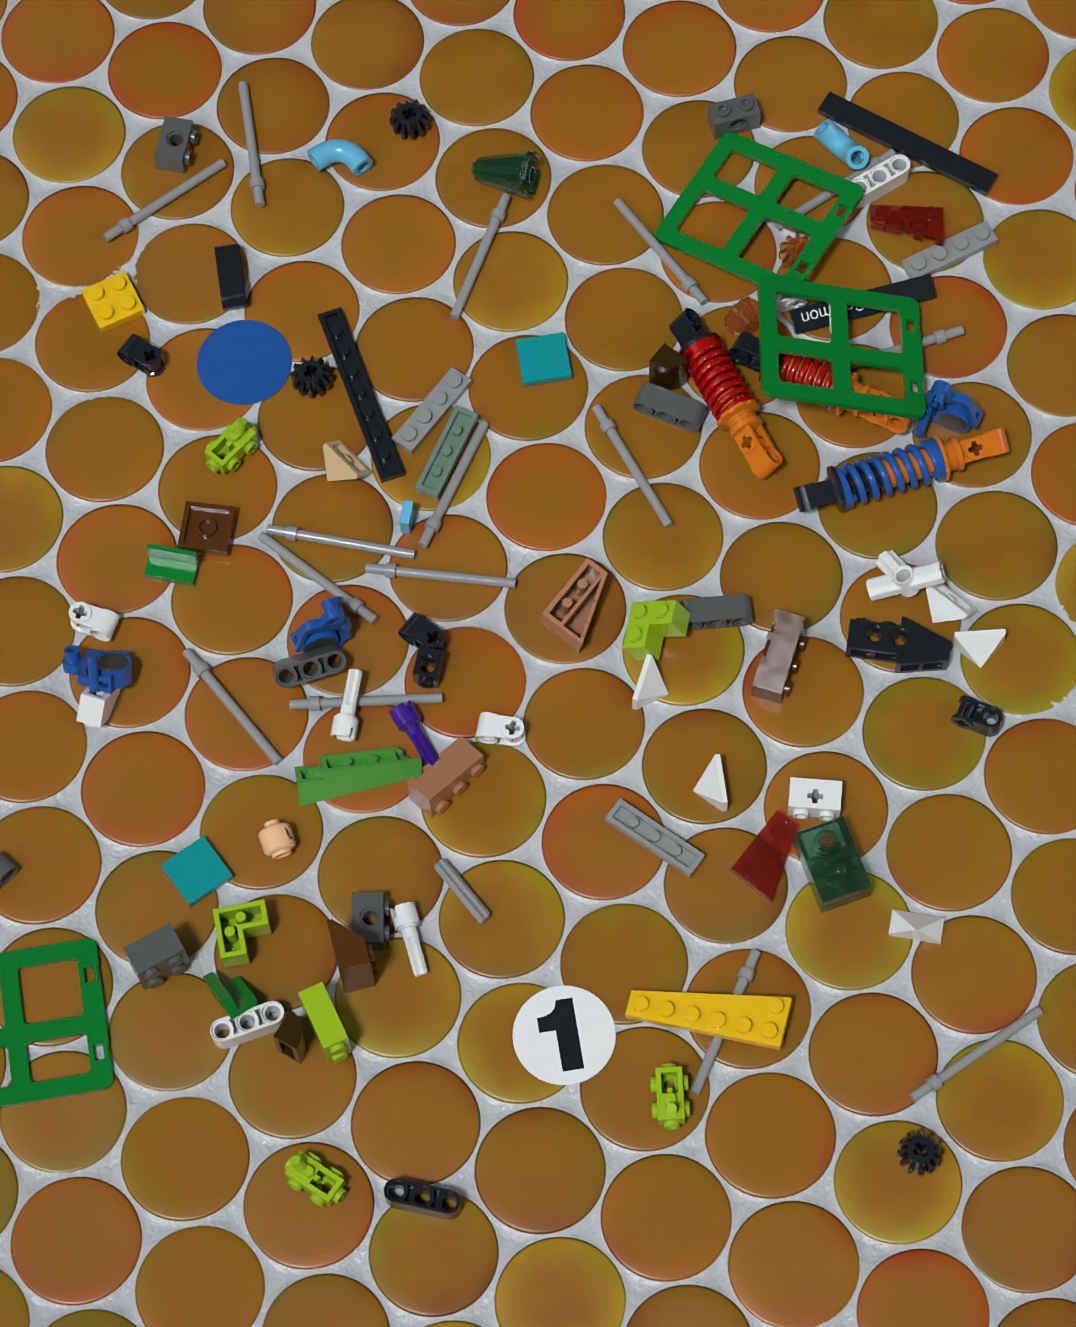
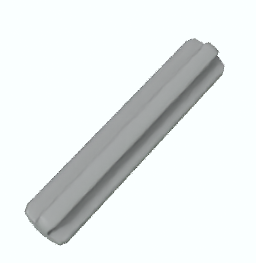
(462, 890)

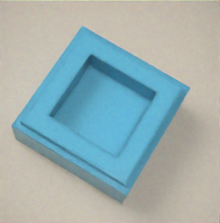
(406, 517)

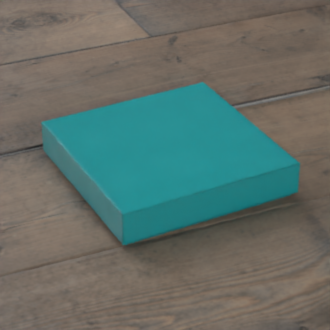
(543, 359)
(196, 871)

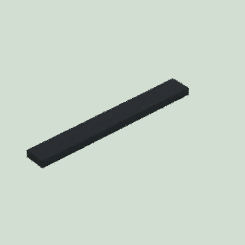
(908, 143)
(361, 395)

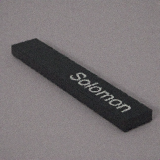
(817, 314)

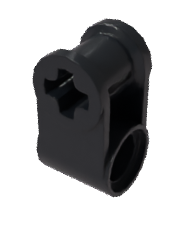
(142, 356)
(420, 632)
(975, 716)

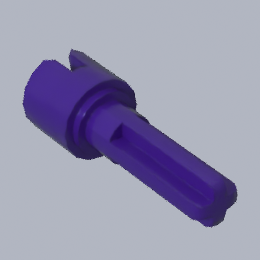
(408, 720)

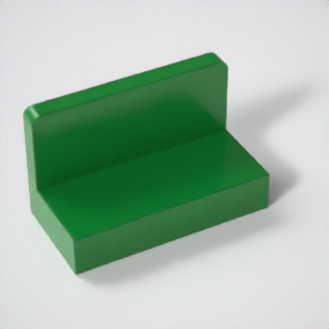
(171, 565)
(232, 996)

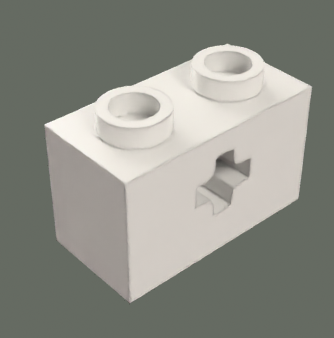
(827, 794)

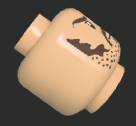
(277, 839)

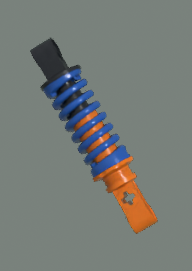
(922, 462)

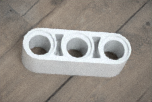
(885, 172)
(238, 1034)

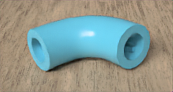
(841, 145)
(340, 152)

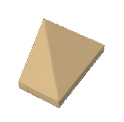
(342, 462)

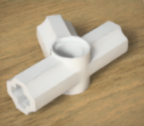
(901, 578)

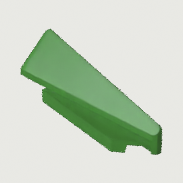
(353, 773)

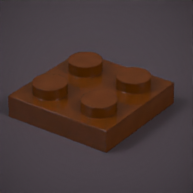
(206, 528)

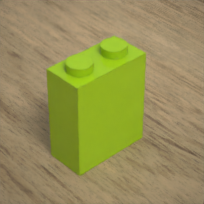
(325, 1023)

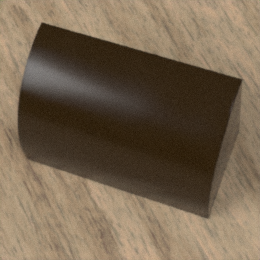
(668, 368)
(291, 1038)

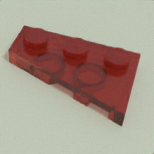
(912, 220)
(766, 855)

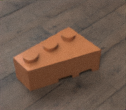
(574, 605)
(445, 777)

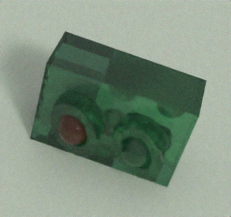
(832, 864)

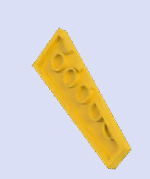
(726, 1016)

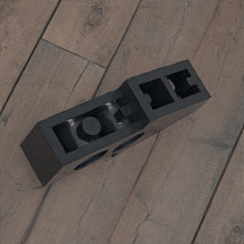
(920, 653)

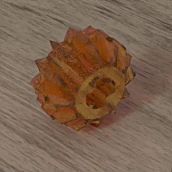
(791, 250)
(742, 317)

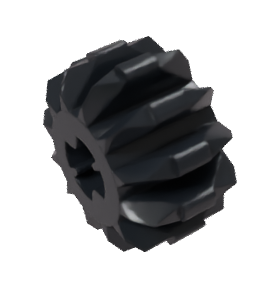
(409, 119)
(319, 381)
(918, 1162)

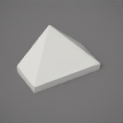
(947, 605)
(979, 644)
(649, 686)
(712, 785)
(916, 926)

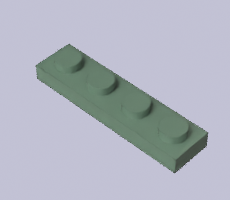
(446, 452)

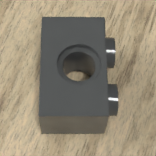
(734, 115)
(174, 132)
(371, 905)

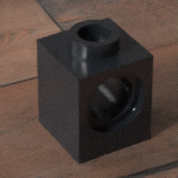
(428, 657)

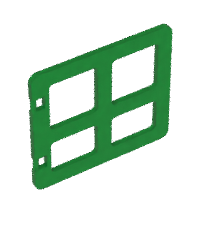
(759, 208)
(839, 350)
(18, 1035)

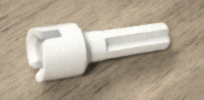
(345, 722)
(406, 921)

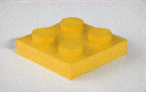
(113, 302)

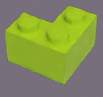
(650, 624)
(235, 925)

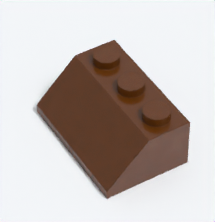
(353, 958)

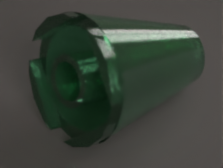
(509, 172)

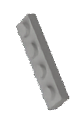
(953, 251)
(431, 410)
(655, 838)

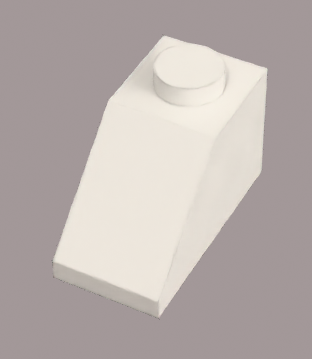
(96, 707)

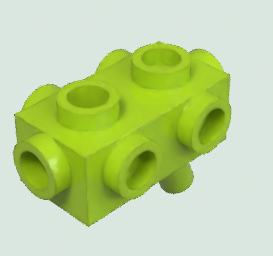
(235, 442)
(670, 1103)
(308, 1174)

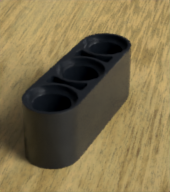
(230, 276)
(431, 1208)

